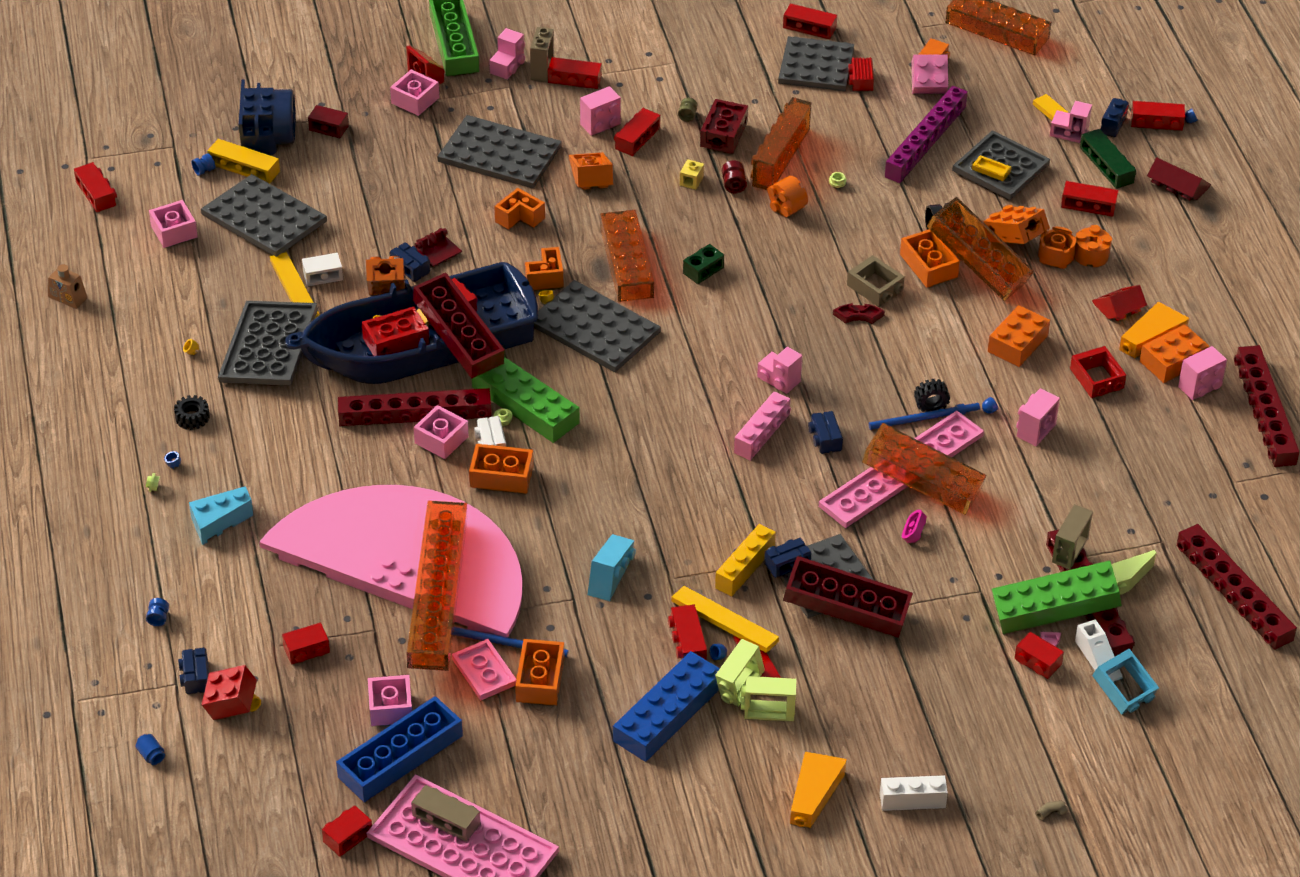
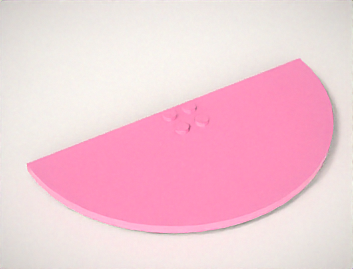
(375, 541)

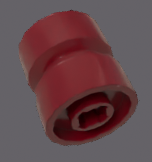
(734, 176)

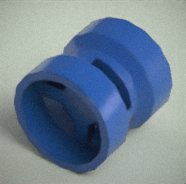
(203, 164)
(157, 612)

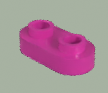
(914, 526)

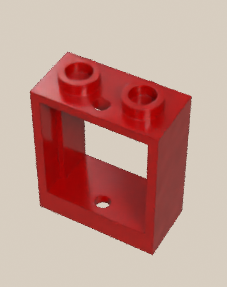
(1100, 356)

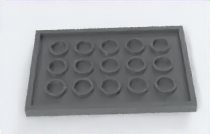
(499, 151)
(264, 215)
(595, 326)
(259, 345)

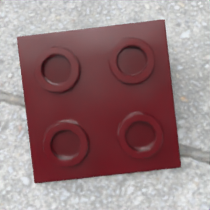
(437, 247)

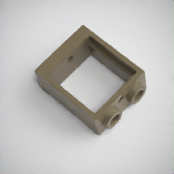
(541, 53)
(857, 281)
(1072, 536)

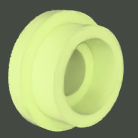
(837, 180)
(505, 416)
(152, 482)

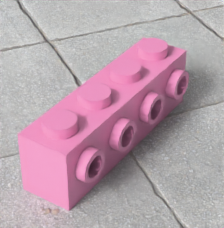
(762, 425)

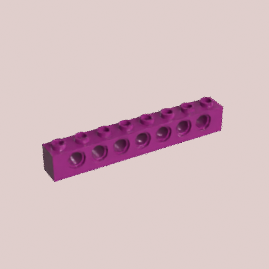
(925, 134)

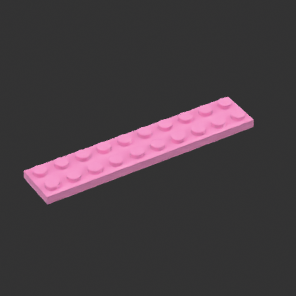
(874, 487)

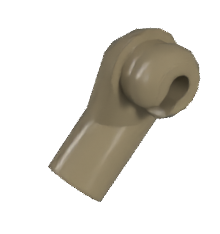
(1050, 807)

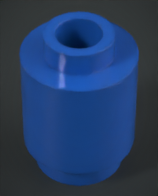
(150, 749)

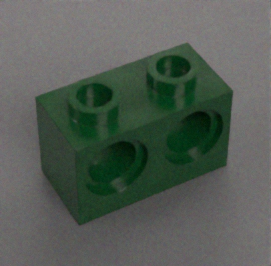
(703, 264)

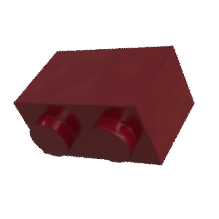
(328, 121)

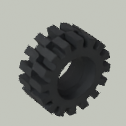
(931, 388)
(191, 404)

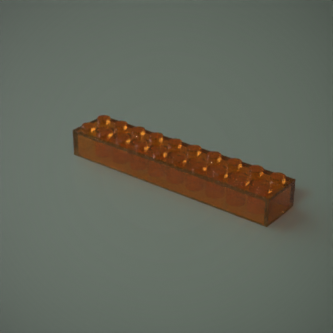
(437, 586)

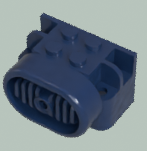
(266, 118)

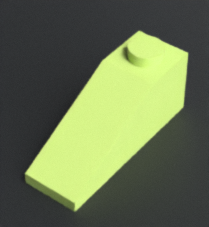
(1132, 570)

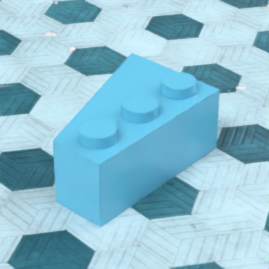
(220, 511)
(610, 566)

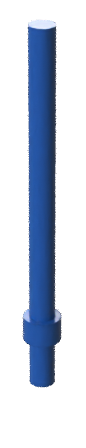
(926, 415)
(492, 638)

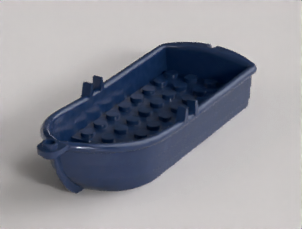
(337, 342)

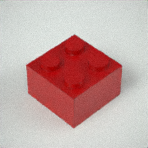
(229, 692)

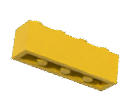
(244, 160)
(744, 560)

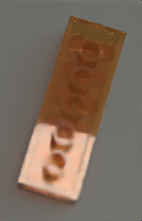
(1000, 24)
(781, 143)
(980, 248)
(627, 255)
(924, 468)

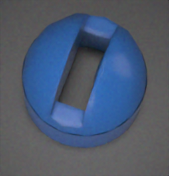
(1190, 116)
(989, 405)
(169, 459)
(718, 651)

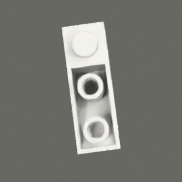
(1095, 646)

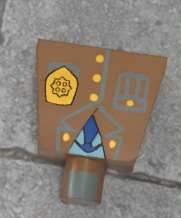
(66, 287)

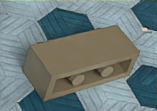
(446, 813)

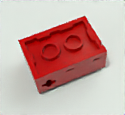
(395, 332)

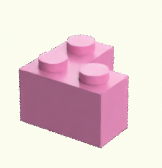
(509, 54)
(1073, 124)
(781, 370)

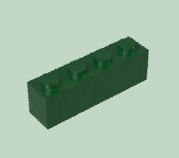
(1107, 158)

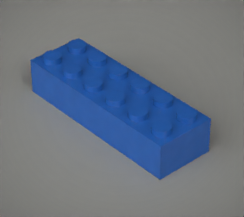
(666, 707)
(399, 749)

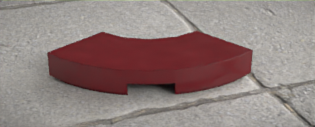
(858, 312)

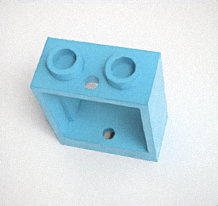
(1137, 671)

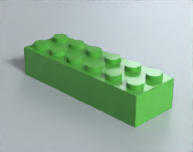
(454, 37)
(529, 400)
(1056, 597)

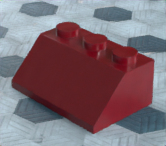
(1177, 180)

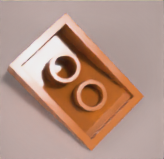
(591, 170)

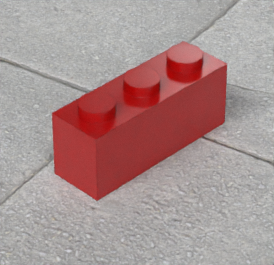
(810, 21)
(574, 73)
(1157, 115)
(637, 131)
(95, 187)
(1089, 198)
(687, 631)

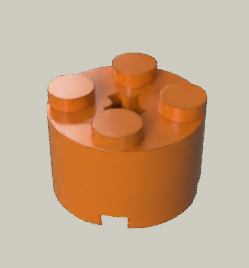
(787, 196)
(1092, 246)
(1057, 247)

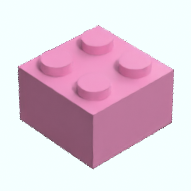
(929, 74)
(414, 92)
(600, 110)
(173, 223)
(1202, 373)
(1037, 417)
(441, 432)
(389, 699)

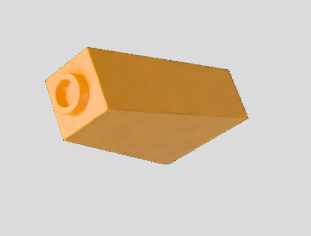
(1153, 324)
(815, 786)

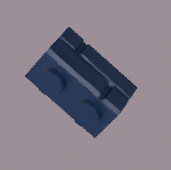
(1114, 117)
(414, 263)
(826, 432)
(782, 558)
(195, 670)

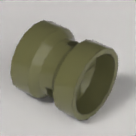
(687, 109)

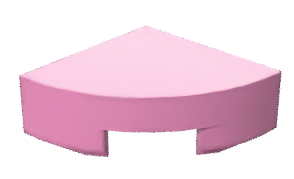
(1051, 637)

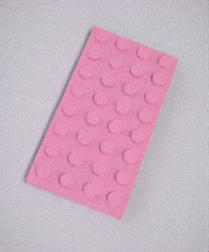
(492, 850)

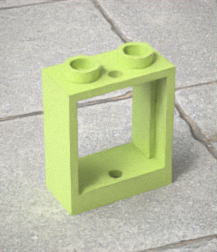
(742, 662)
(769, 709)

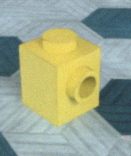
(691, 174)

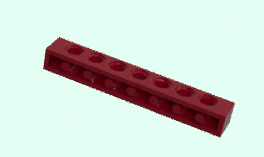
(412, 406)
(1266, 406)
(1236, 586)
(1108, 619)

